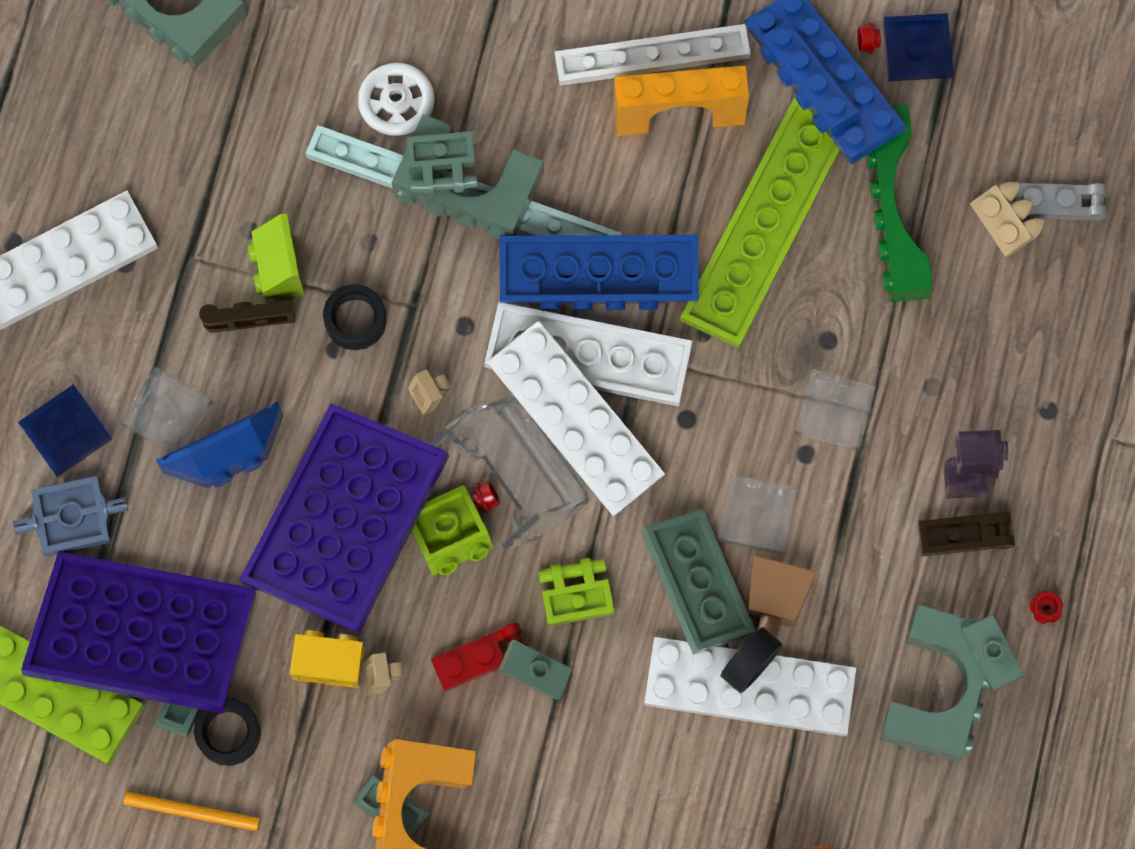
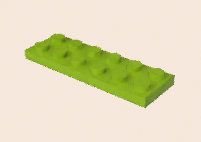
(79, 715)

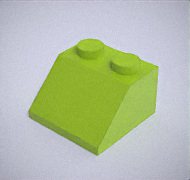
(276, 260)

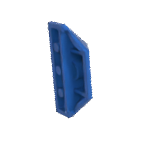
(226, 451)

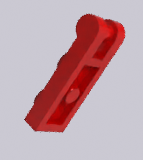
(474, 658)

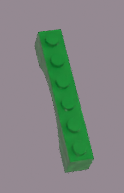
(906, 265)

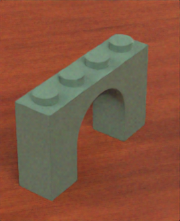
(191, 34)
(496, 211)
(944, 732)

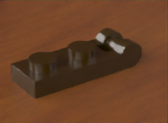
(246, 315)
(965, 534)

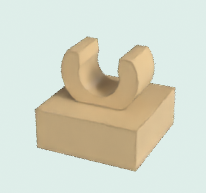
(427, 391)
(380, 674)

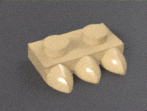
(1006, 219)

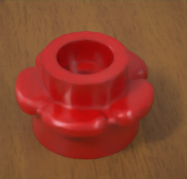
(868, 38)
(485, 496)
(1050, 599)

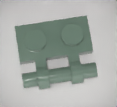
(440, 153)

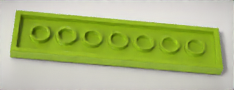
(762, 228)

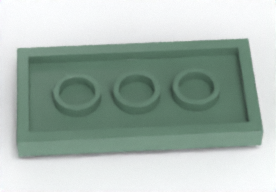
(698, 581)

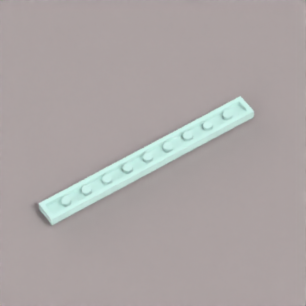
(381, 166)

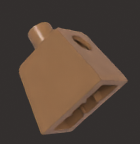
(777, 592)

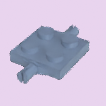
(70, 516)

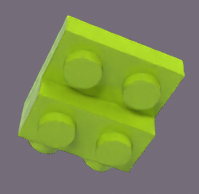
(451, 532)

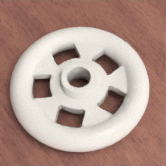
(397, 124)

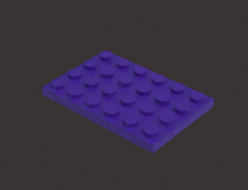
(344, 518)
(139, 632)

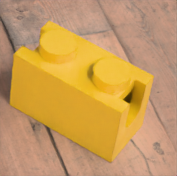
(327, 659)

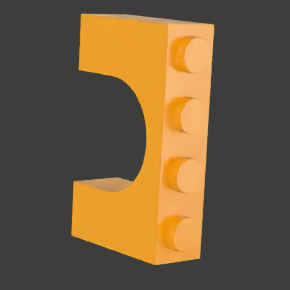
(644, 95)
(405, 767)

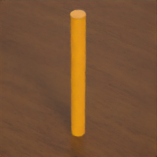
(192, 811)

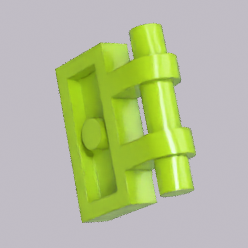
(577, 601)

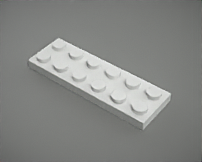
(71, 257)
(608, 355)
(576, 418)
(785, 695)

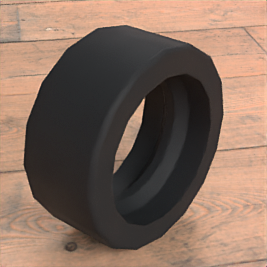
(348, 293)
(751, 660)
(243, 752)

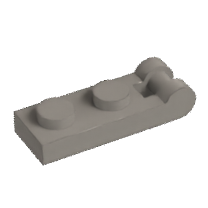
(1064, 201)

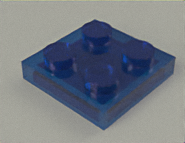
(918, 47)
(65, 430)

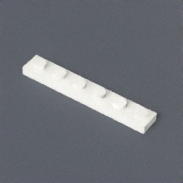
(652, 54)

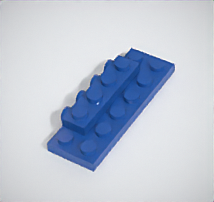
(824, 77)
(599, 270)

